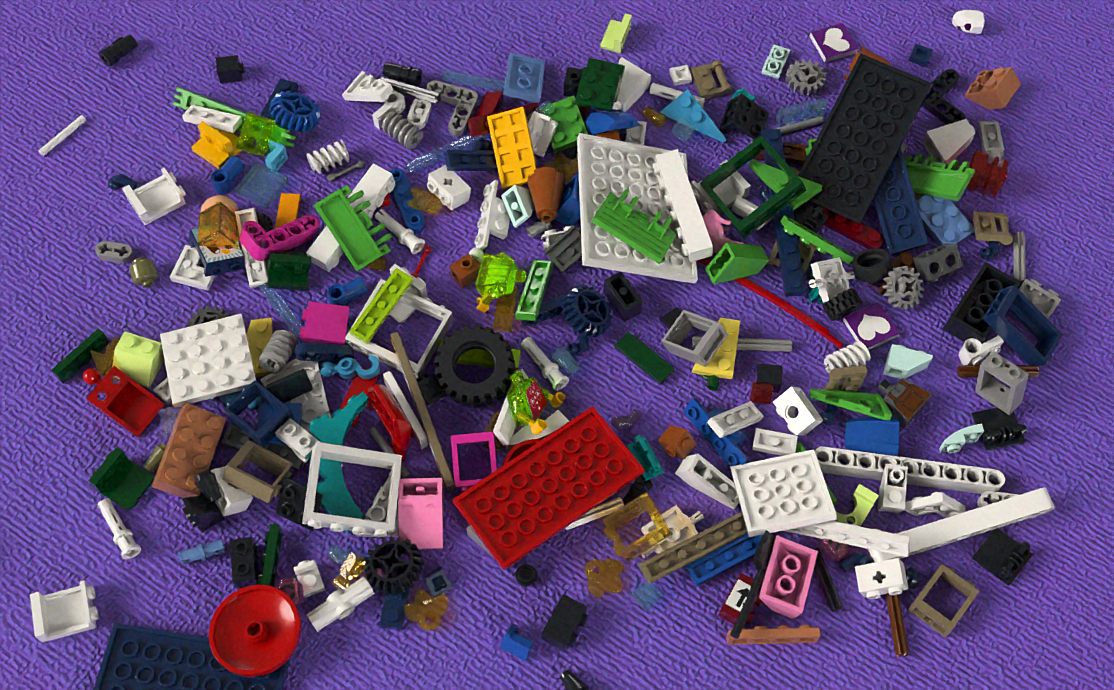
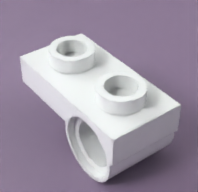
(395, 102)
(979, 350)
(297, 439)

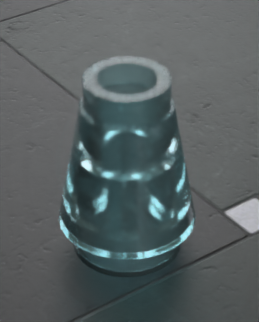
(565, 360)

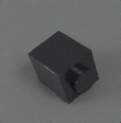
(229, 69)

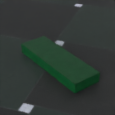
(644, 358)

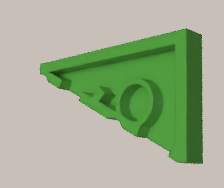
(777, 180)
(864, 403)

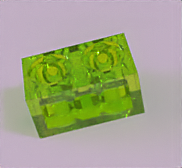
(251, 132)

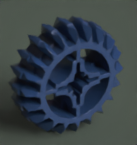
(588, 323)

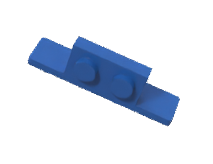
(726, 446)

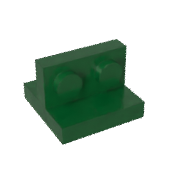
(288, 270)

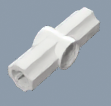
(340, 604)

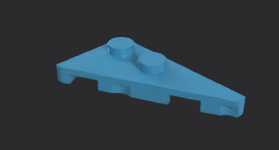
(689, 108)

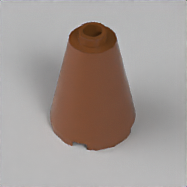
(546, 191)

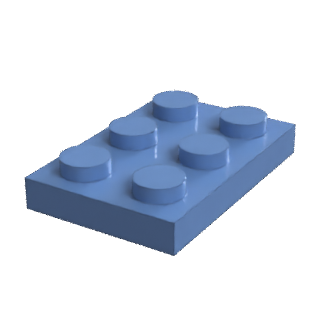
(524, 77)
(943, 220)

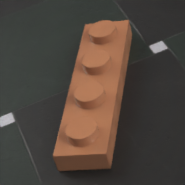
(780, 635)

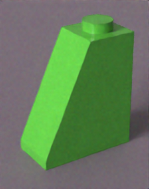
(736, 262)

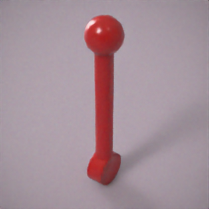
(427, 249)

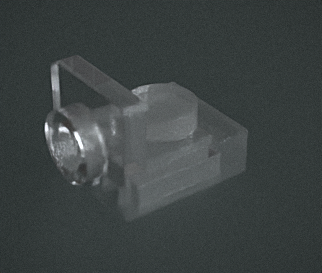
(168, 419)

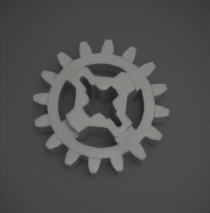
(805, 77)
(903, 287)

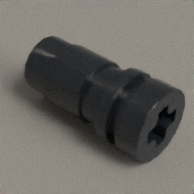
(119, 49)
(401, 73)

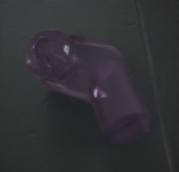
(626, 422)

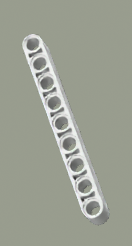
(915, 466)
(973, 523)

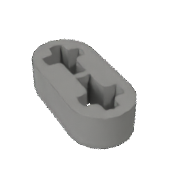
(114, 252)

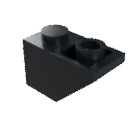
(201, 512)

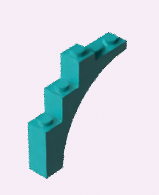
(335, 496)

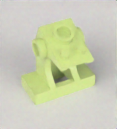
(863, 502)

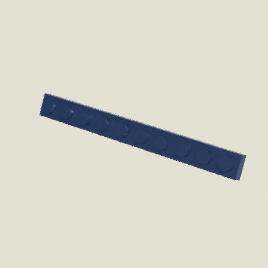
(787, 244)

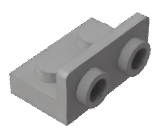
(1043, 300)

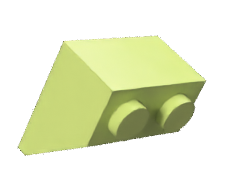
(138, 358)

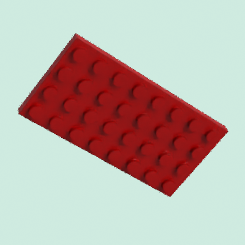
(548, 487)

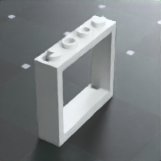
(389, 358)
(355, 456)

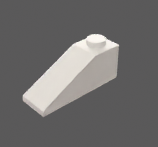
(708, 480)

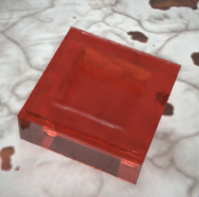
(761, 393)

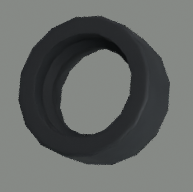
(872, 273)

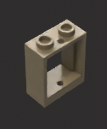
(264, 459)
(930, 615)

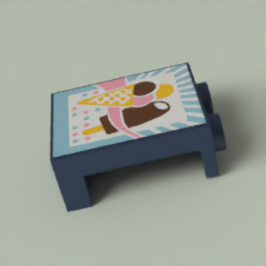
(217, 259)

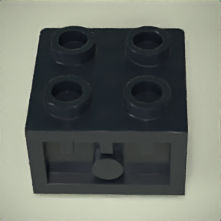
(745, 116)

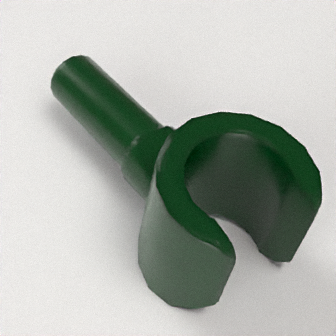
(713, 381)

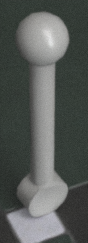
(331, 177)

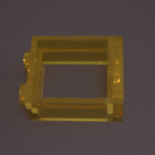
(626, 514)

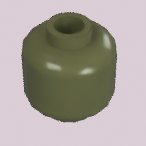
(143, 272)

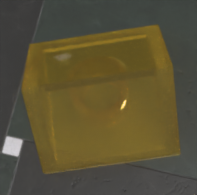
(218, 227)

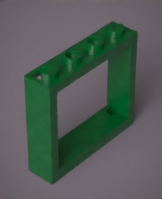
(767, 209)

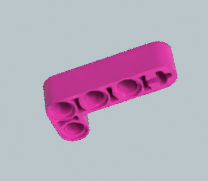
(279, 240)

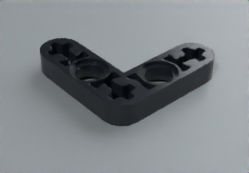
(936, 99)

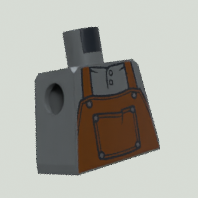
(904, 399)

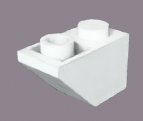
(893, 489)

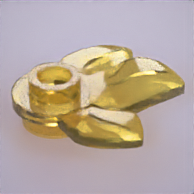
(562, 164)
(425, 201)
(606, 579)
(426, 607)

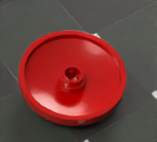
(255, 630)

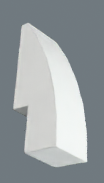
(553, 422)

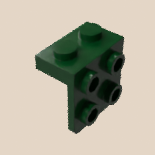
(121, 479)

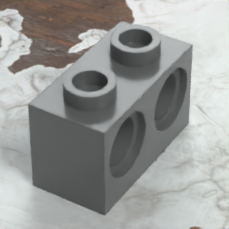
(937, 259)

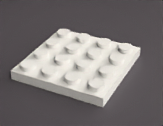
(207, 360)
(782, 493)

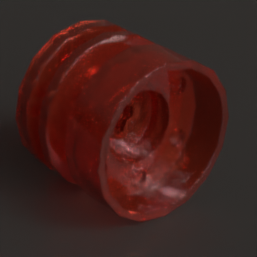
(987, 173)

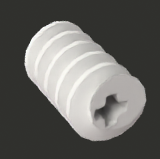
(328, 157)
(853, 355)

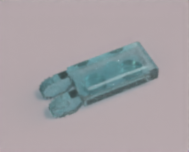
(801, 112)

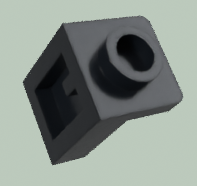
(430, 388)

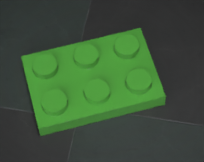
(569, 125)

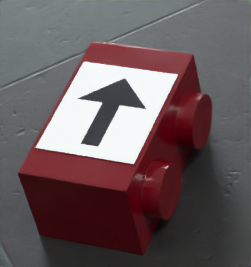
(736, 598)

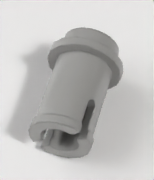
(538, 228)

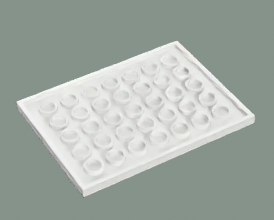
(612, 167)

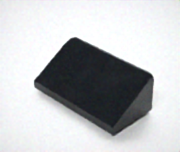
(290, 386)

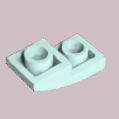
(775, 61)
(957, 440)

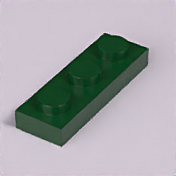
(80, 356)
(271, 556)

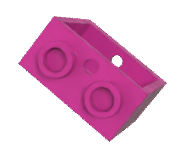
(471, 439)

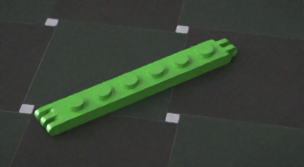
(190, 98)

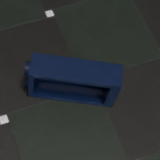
(1018, 304)

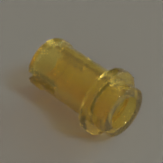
(657, 118)
(379, 264)

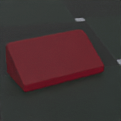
(490, 103)

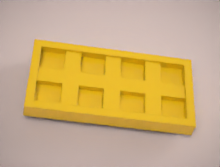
(512, 147)

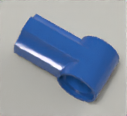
(226, 175)
(347, 291)

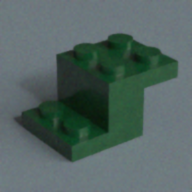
(599, 85)

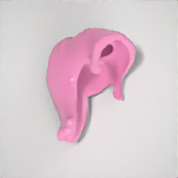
(715, 230)

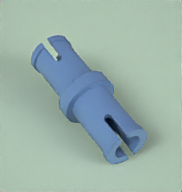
(201, 552)

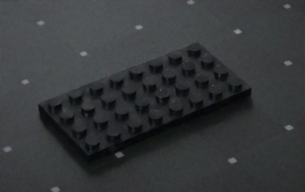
(863, 136)

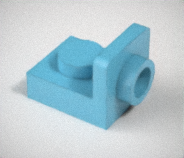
(277, 155)

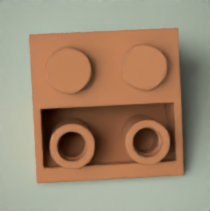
(993, 88)

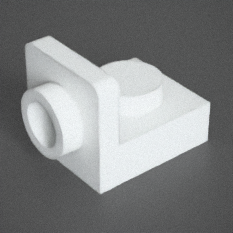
(309, 575)

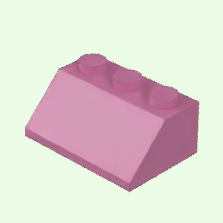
(788, 577)

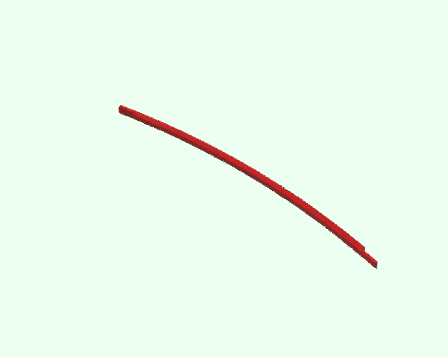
(784, 305)

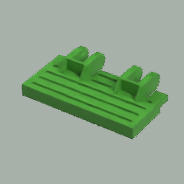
(935, 180)
(634, 228)
(351, 229)

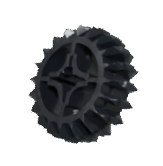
(398, 572)

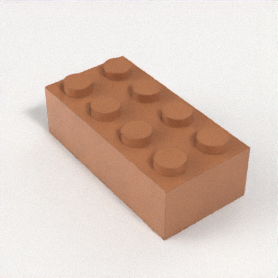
(188, 451)

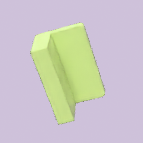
(616, 34)

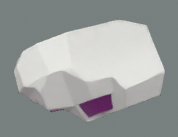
(969, 21)

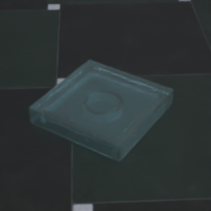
(261, 185)

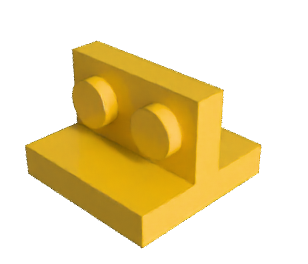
(215, 145)

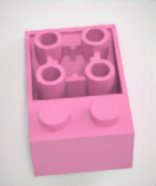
(421, 511)

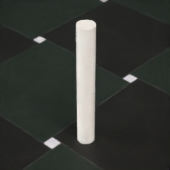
(62, 135)

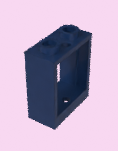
(266, 432)

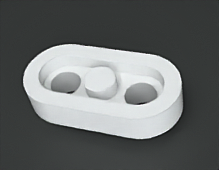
(418, 114)

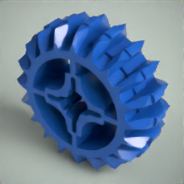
(294, 111)

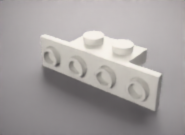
(494, 217)

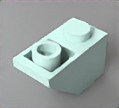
(905, 362)

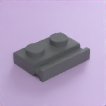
(566, 249)

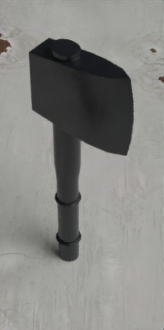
(760, 561)

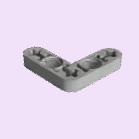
(462, 104)

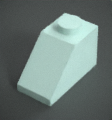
(518, 204)

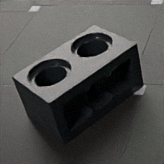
(244, 562)

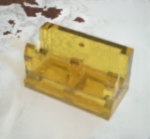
(505, 312)

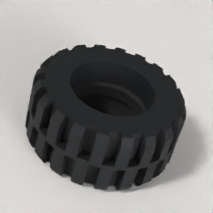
(467, 340)

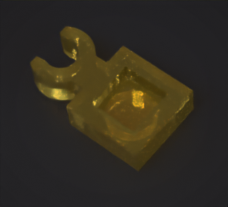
(350, 569)

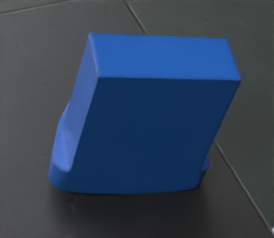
(516, 644)

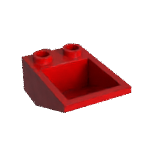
(124, 402)

